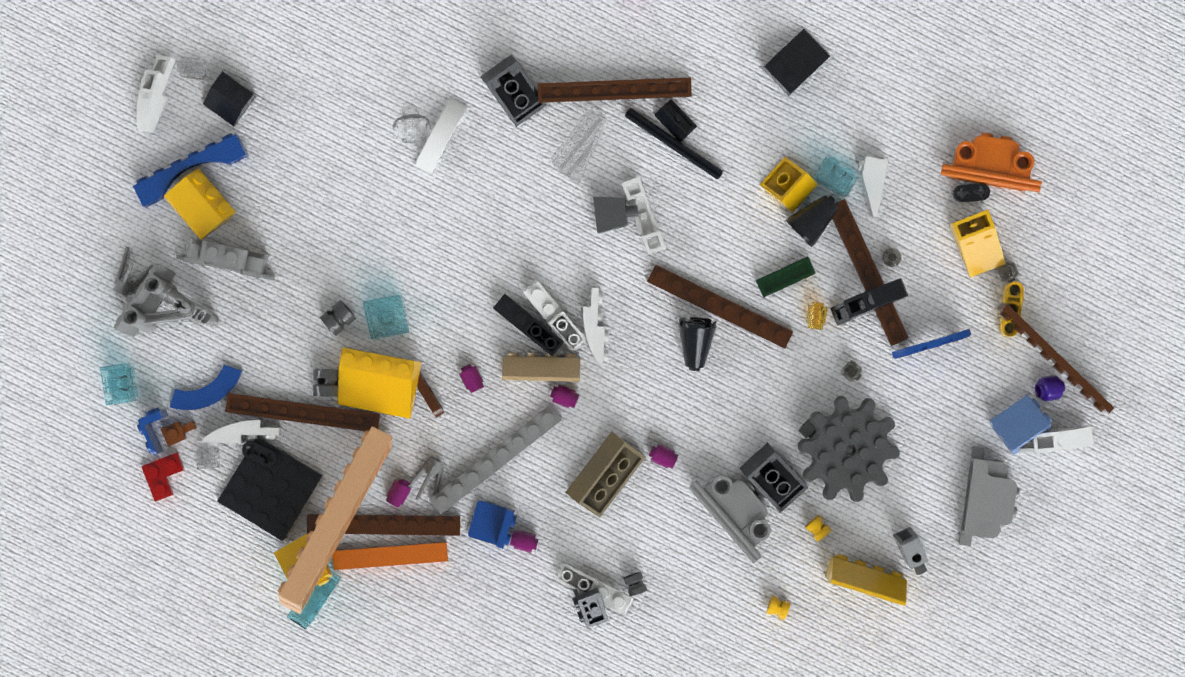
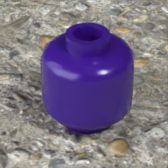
(1049, 388)

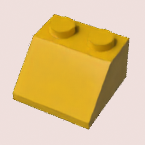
(788, 184)

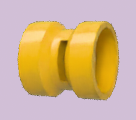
(818, 528)
(778, 607)

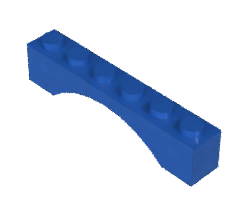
(154, 188)

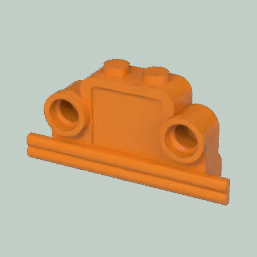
(993, 163)

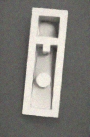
(873, 177)

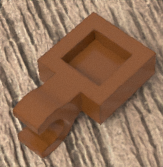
(176, 432)

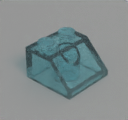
(835, 176)
(386, 316)
(118, 384)

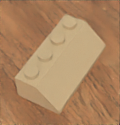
(541, 368)

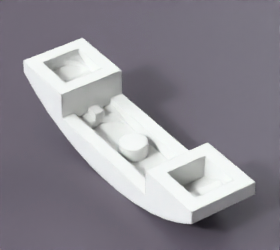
(440, 136)
(645, 221)

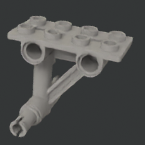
(150, 293)

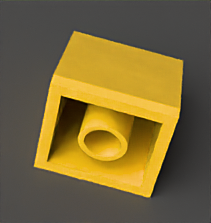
(287, 556)

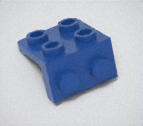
(146, 429)
(492, 523)

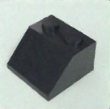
(228, 99)

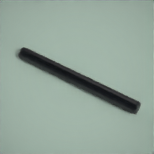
(673, 143)

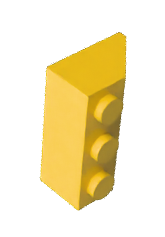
(199, 204)

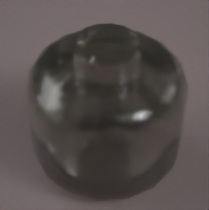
(891, 257)
(1008, 271)
(852, 371)

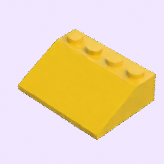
(377, 382)
(867, 579)

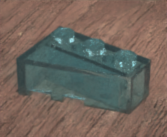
(315, 602)

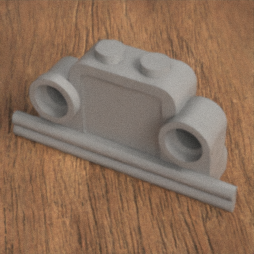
(226, 258)
(988, 498)
(736, 511)

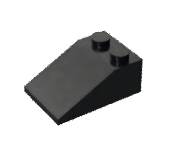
(796, 62)
(513, 90)
(773, 477)

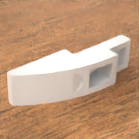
(150, 96)
(554, 315)
(595, 335)
(235, 432)
(1059, 440)
(584, 582)

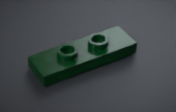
(785, 277)

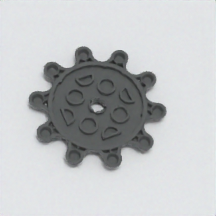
(829, 447)

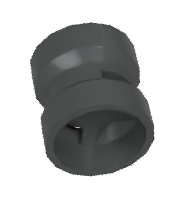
(637, 588)

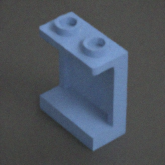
(1020, 423)

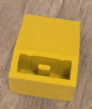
(978, 243)

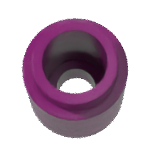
(471, 378)
(564, 396)
(663, 456)
(398, 492)
(523, 541)

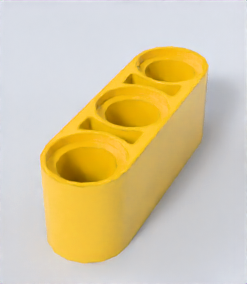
(1016, 300)

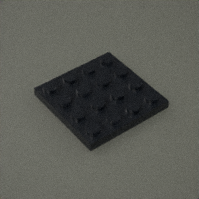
(272, 494)

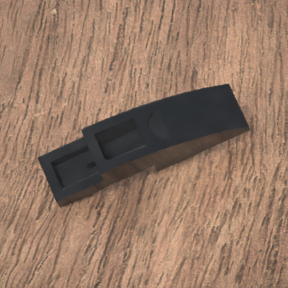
(869, 301)
(528, 325)

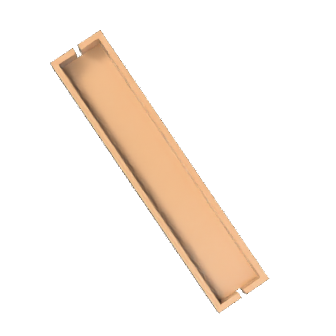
(335, 520)

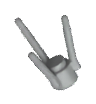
(123, 284)
(432, 468)

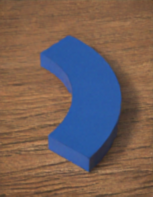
(931, 344)
(209, 394)

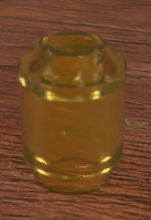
(816, 316)

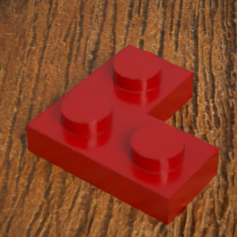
(157, 473)

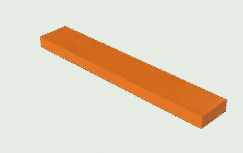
(390, 555)

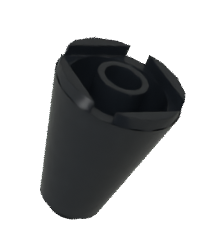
(813, 219)
(696, 340)

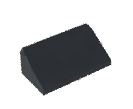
(675, 120)

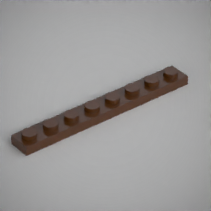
(614, 90)
(867, 270)
(720, 306)
(1049, 353)
(301, 412)
(398, 524)

